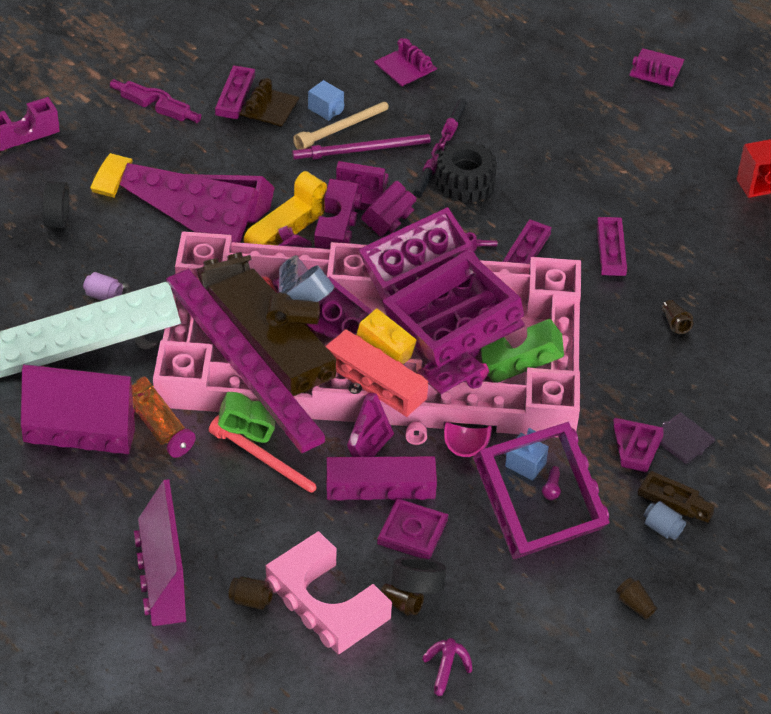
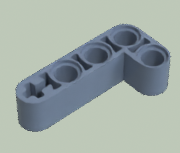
(303, 283)

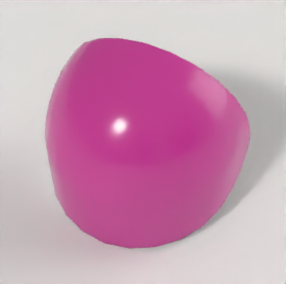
(466, 441)

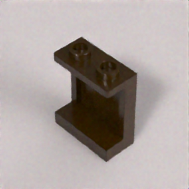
(216, 271)

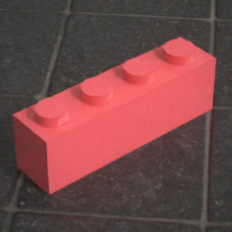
(378, 373)

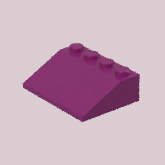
(77, 409)
(161, 560)

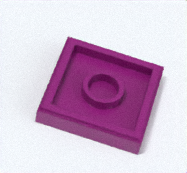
(412, 529)

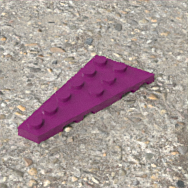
(193, 201)

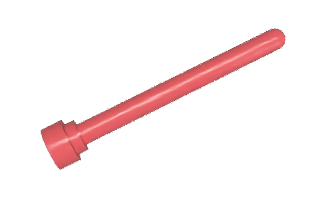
(262, 455)

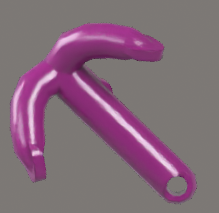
(448, 648)

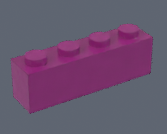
(381, 478)

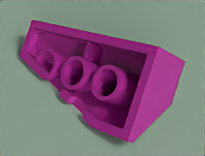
(264, 195)

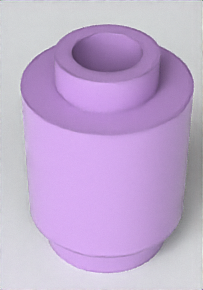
(102, 286)

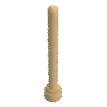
(306, 139)

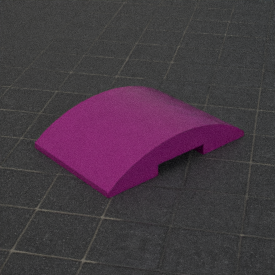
(415, 252)

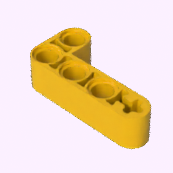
(296, 213)

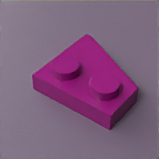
(370, 430)
(636, 443)

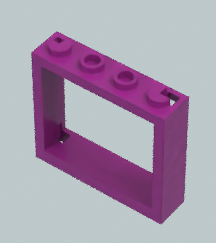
(438, 283)
(502, 503)

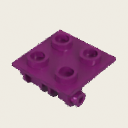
(406, 63)
(656, 67)
(461, 369)

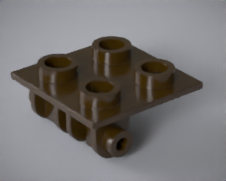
(269, 104)

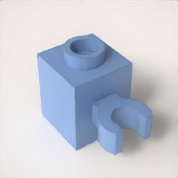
(528, 459)

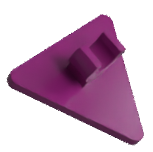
(292, 240)

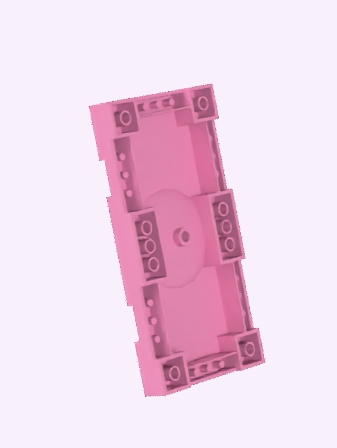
(197, 377)

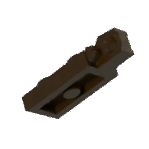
(676, 496)

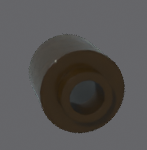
(250, 592)

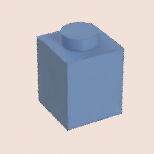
(326, 100)

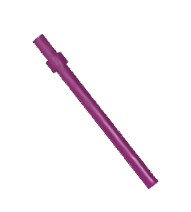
(316, 151)

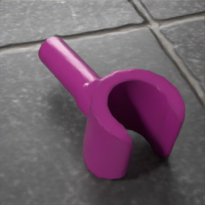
(478, 243)

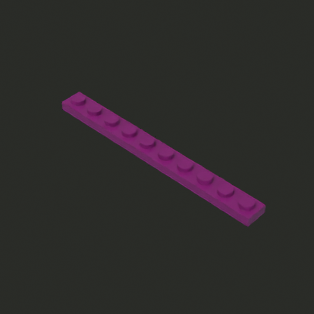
(246, 361)

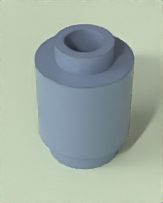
(664, 520)

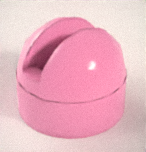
(416, 439)

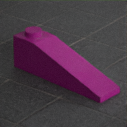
(339, 312)

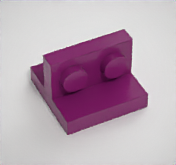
(370, 180)

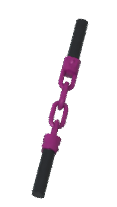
(431, 164)

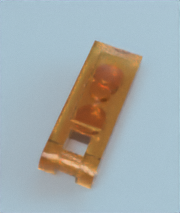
(155, 411)

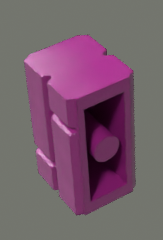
(389, 208)

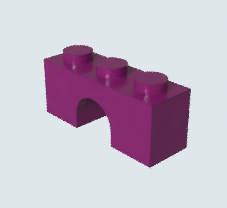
(38, 122)
(342, 200)

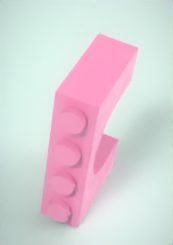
(336, 624)

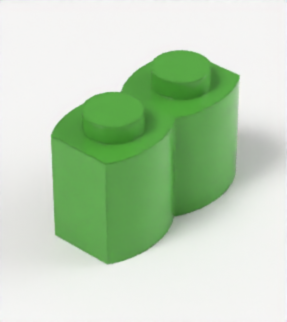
(245, 416)

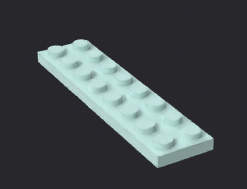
(87, 328)

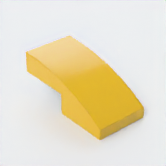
(110, 175)

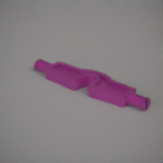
(165, 103)

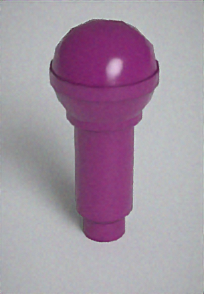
(551, 489)

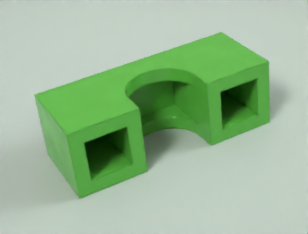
(541, 347)

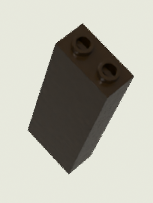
(289, 351)

